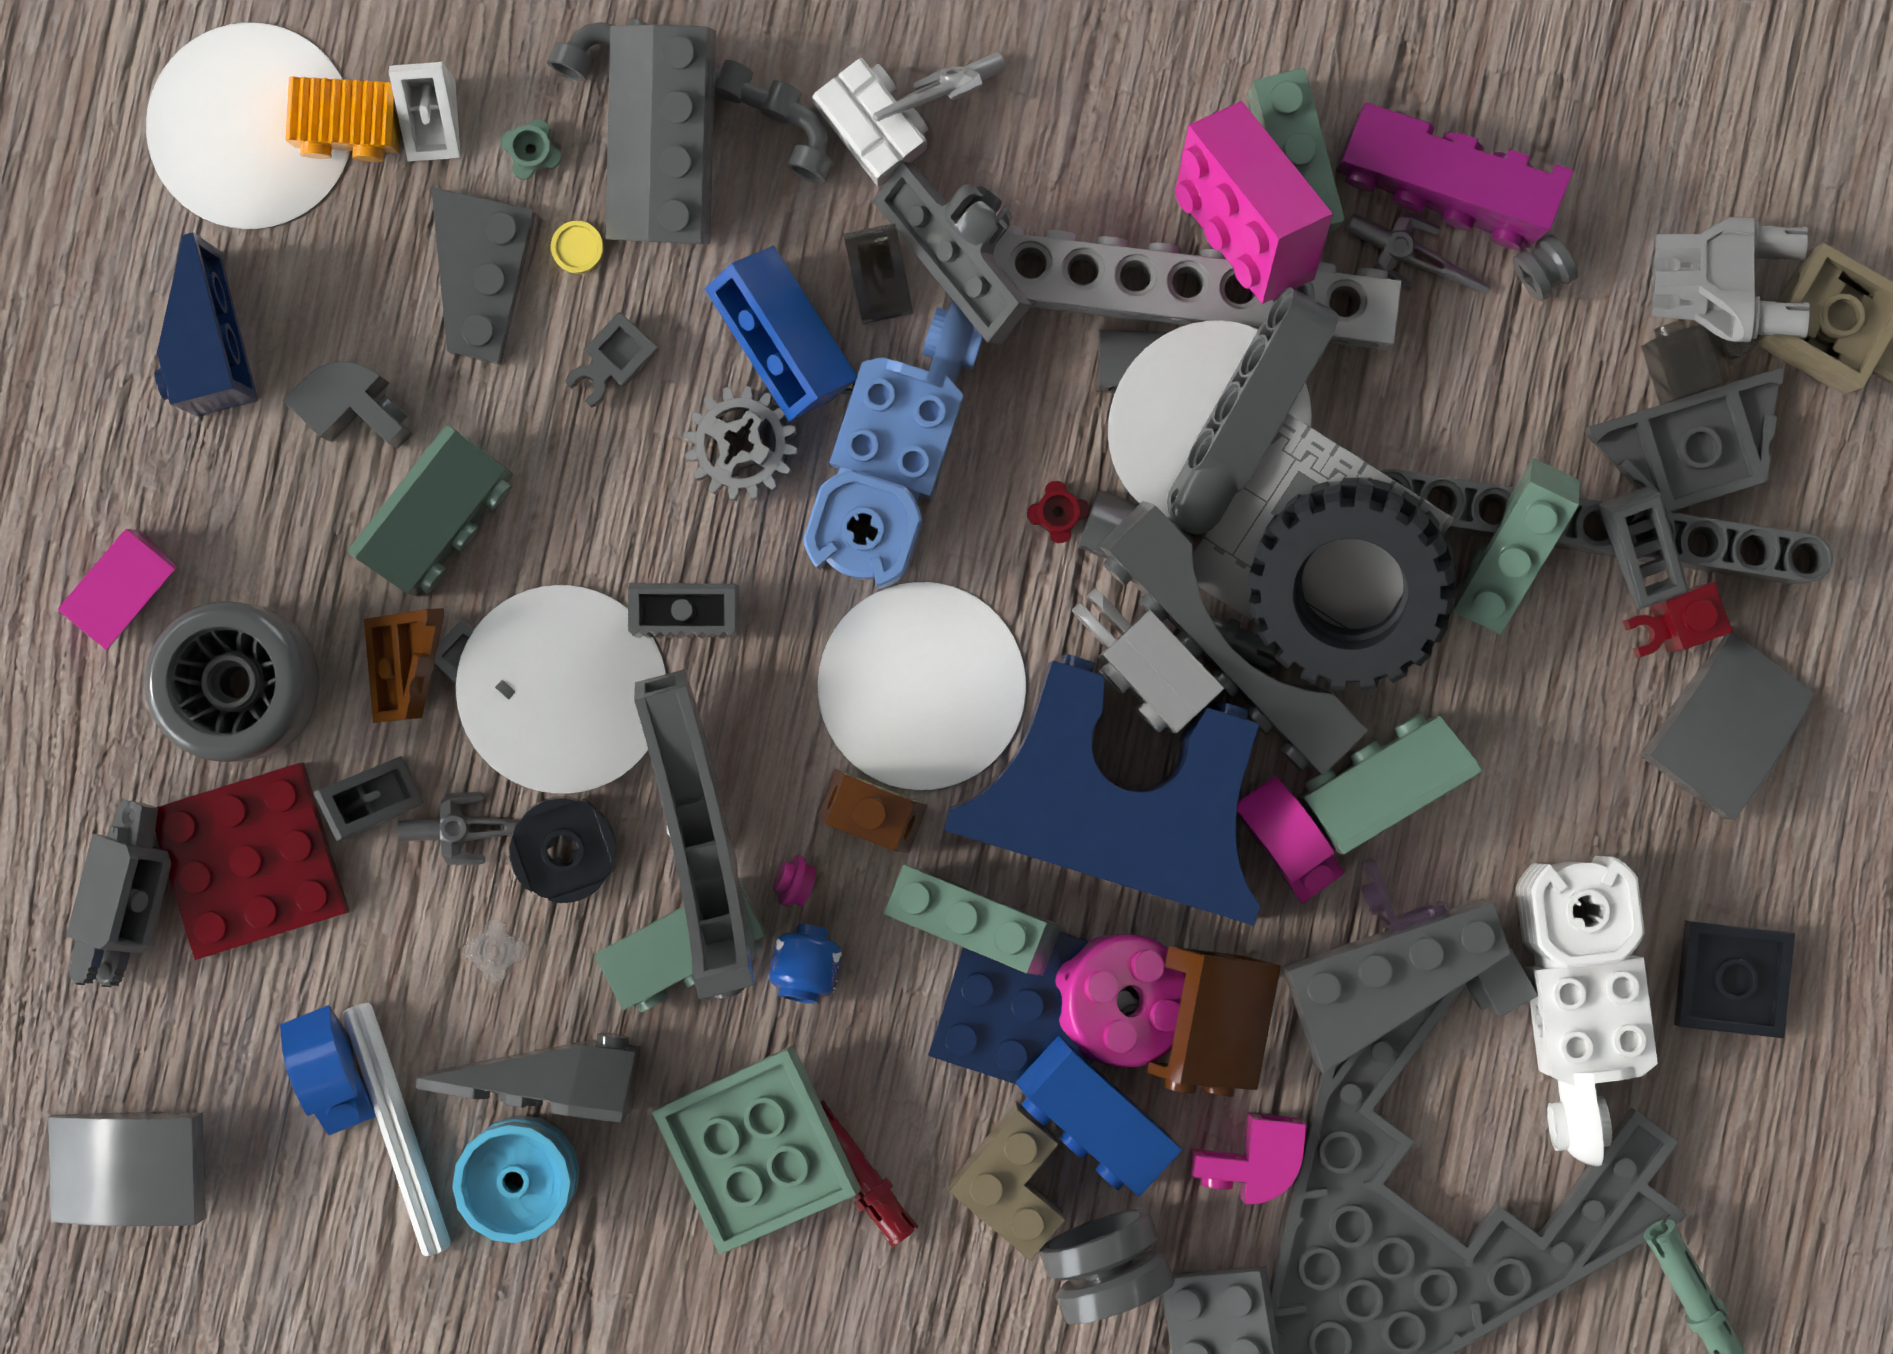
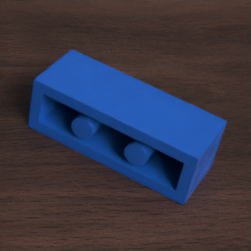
(781, 333)
(1096, 1118)

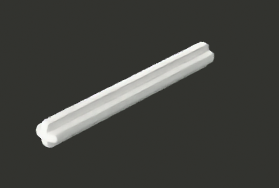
(396, 1129)

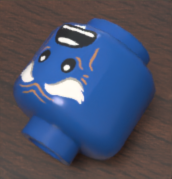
(805, 964)

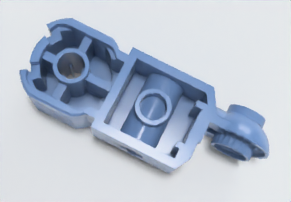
(891, 454)

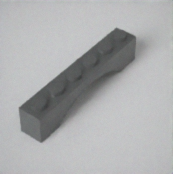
(1160, 563)

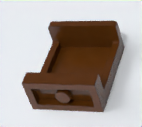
(1219, 1021)

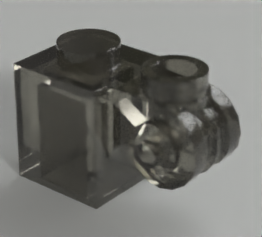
(1684, 359)

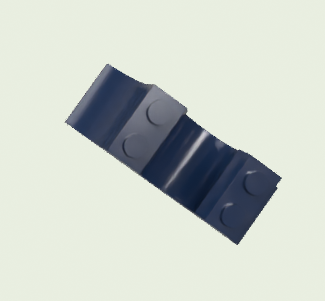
(1156, 839)

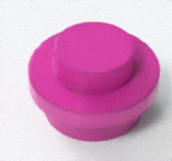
(794, 881)

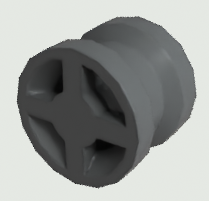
(1545, 267)

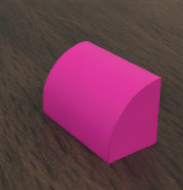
(117, 587)

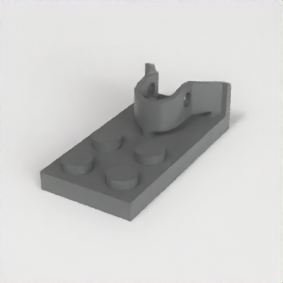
(1221, 1312)

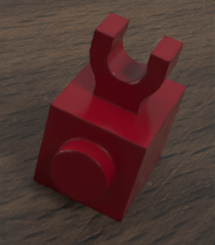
(1683, 621)

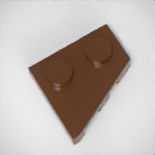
(401, 662)

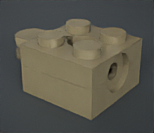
(1847, 321)

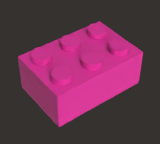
(1252, 202)

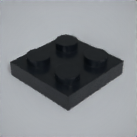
(1734, 979)

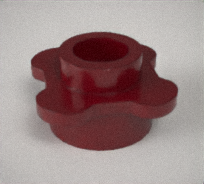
(1072, 508)

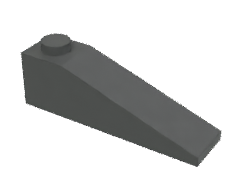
(578, 1078)

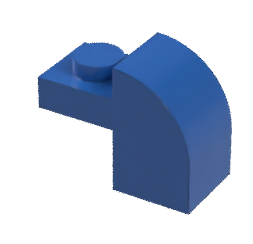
(323, 1070)

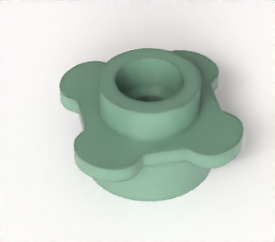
(533, 134)

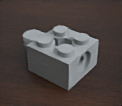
(1150, 665)

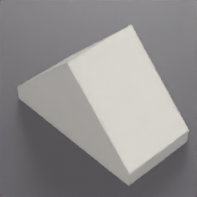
(426, 110)

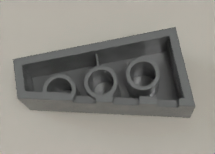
(1385, 979)

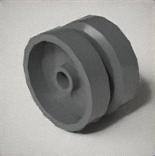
(1107, 1266)

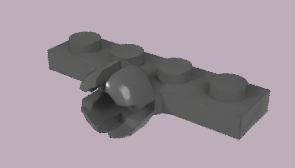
(957, 246)

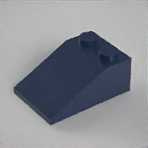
(201, 338)

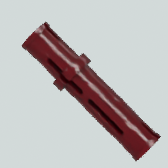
(875, 1194)

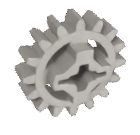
(719, 431)

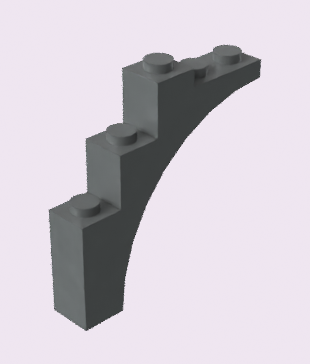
(702, 847)

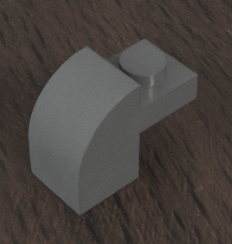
(339, 393)

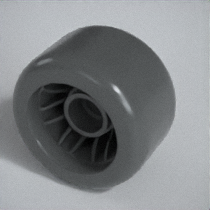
(192, 674)

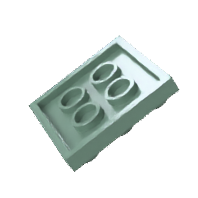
(756, 1150)

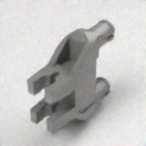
(1713, 279)

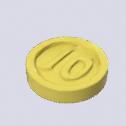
(577, 247)

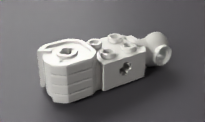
(1591, 992)

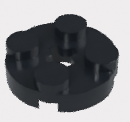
(550, 876)

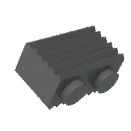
(683, 610)

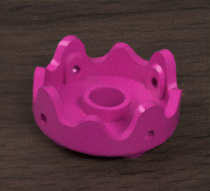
(1090, 995)

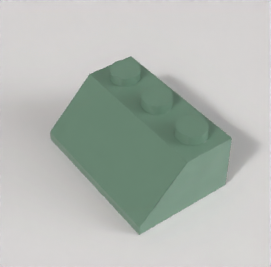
(432, 513)
(1387, 782)

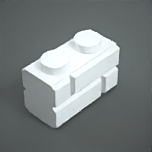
(849, 109)

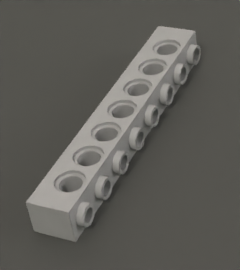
(1371, 290)

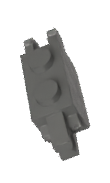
(118, 896)

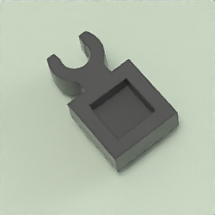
(618, 353)

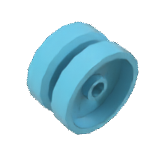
(486, 1189)

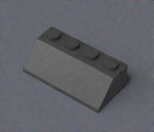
(660, 133)

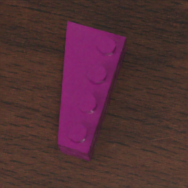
(1452, 177)

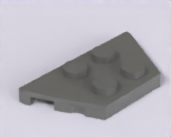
(1697, 443)

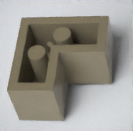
(997, 1184)

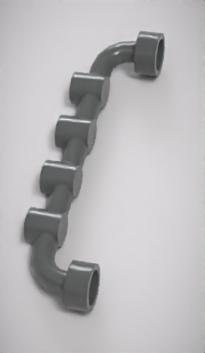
(731, 84)

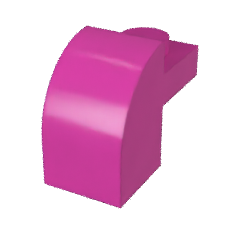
(1289, 839)
(1268, 1164)

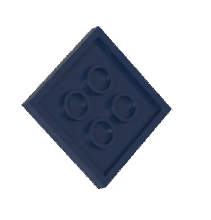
(1000, 1016)

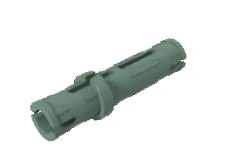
(1704, 1311)

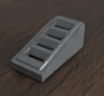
(1620, 534)

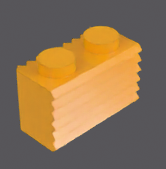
(342, 117)

